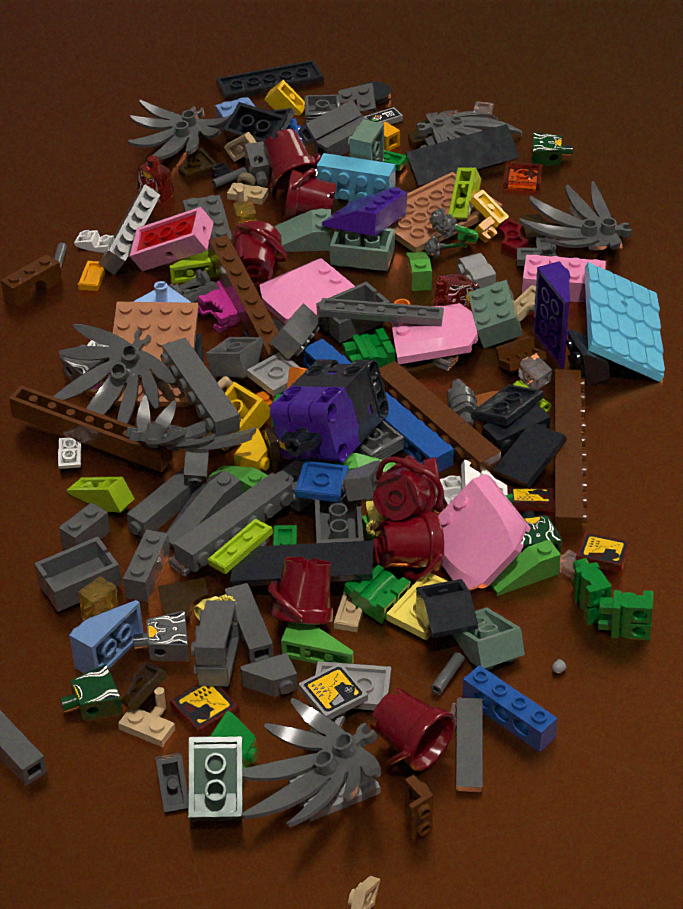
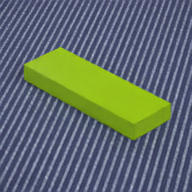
(240, 546)

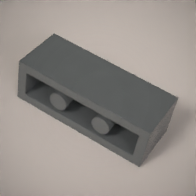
(146, 565)

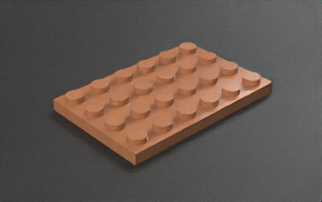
(414, 227)
(165, 324)

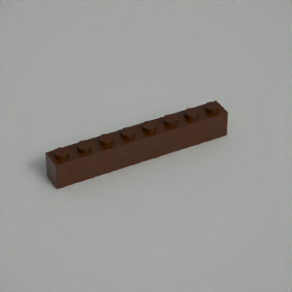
(242, 293)
(440, 418)
(85, 427)

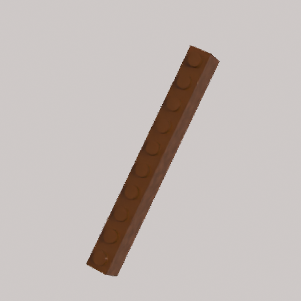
(568, 461)

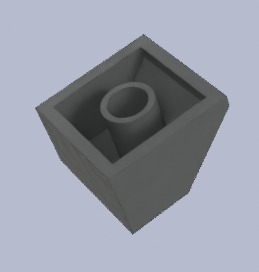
(234, 356)

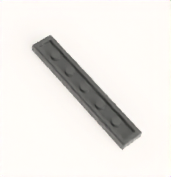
(381, 311)

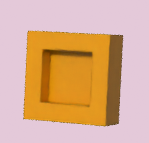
(485, 229)

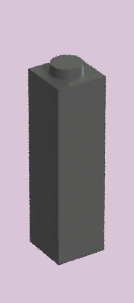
(329, 121)
(337, 140)
(161, 505)
(251, 626)
(20, 753)

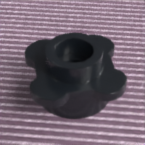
(220, 170)

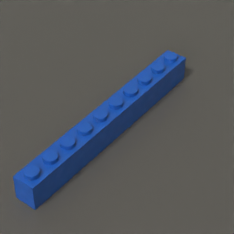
(418, 438)

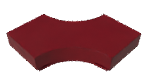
(512, 236)

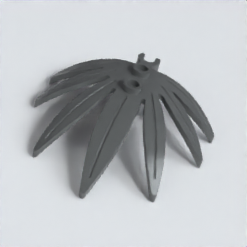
(456, 124)
(180, 129)
(594, 231)
(125, 366)
(179, 437)
(337, 757)

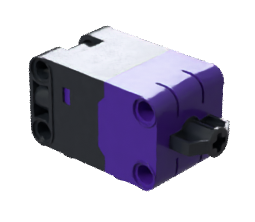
(329, 410)

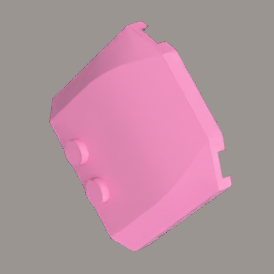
(302, 285)
(427, 342)
(481, 533)

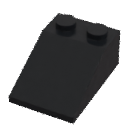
(254, 120)

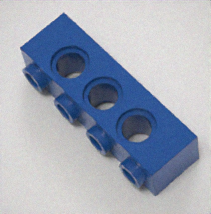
(511, 708)

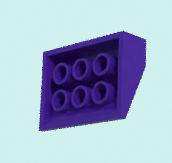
(370, 213)
(552, 309)

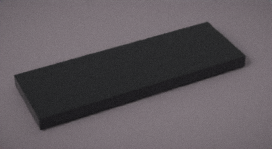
(264, 80)
(474, 150)
(348, 561)

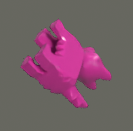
(220, 306)

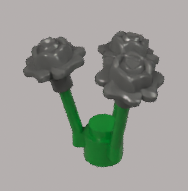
(446, 226)

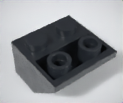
(592, 366)
(446, 608)

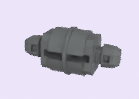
(462, 400)

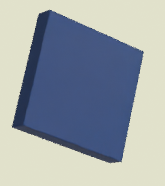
(321, 481)

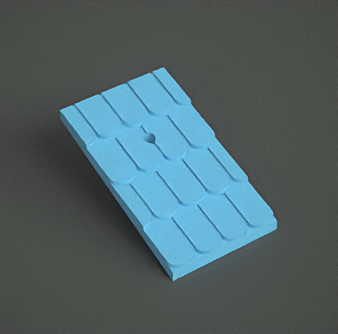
(623, 322)

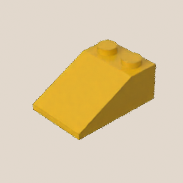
(251, 408)

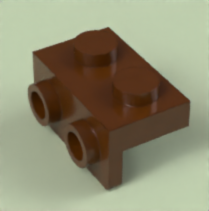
(513, 353)
(418, 807)

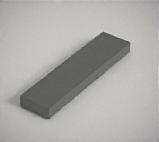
(469, 745)

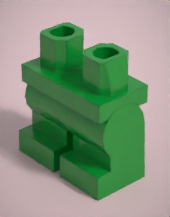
(370, 347)
(588, 587)
(377, 595)
(627, 615)

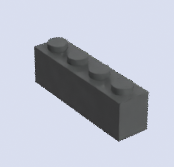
(296, 332)

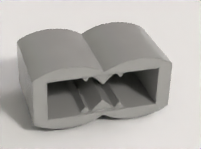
(477, 270)

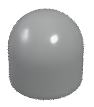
(559, 666)

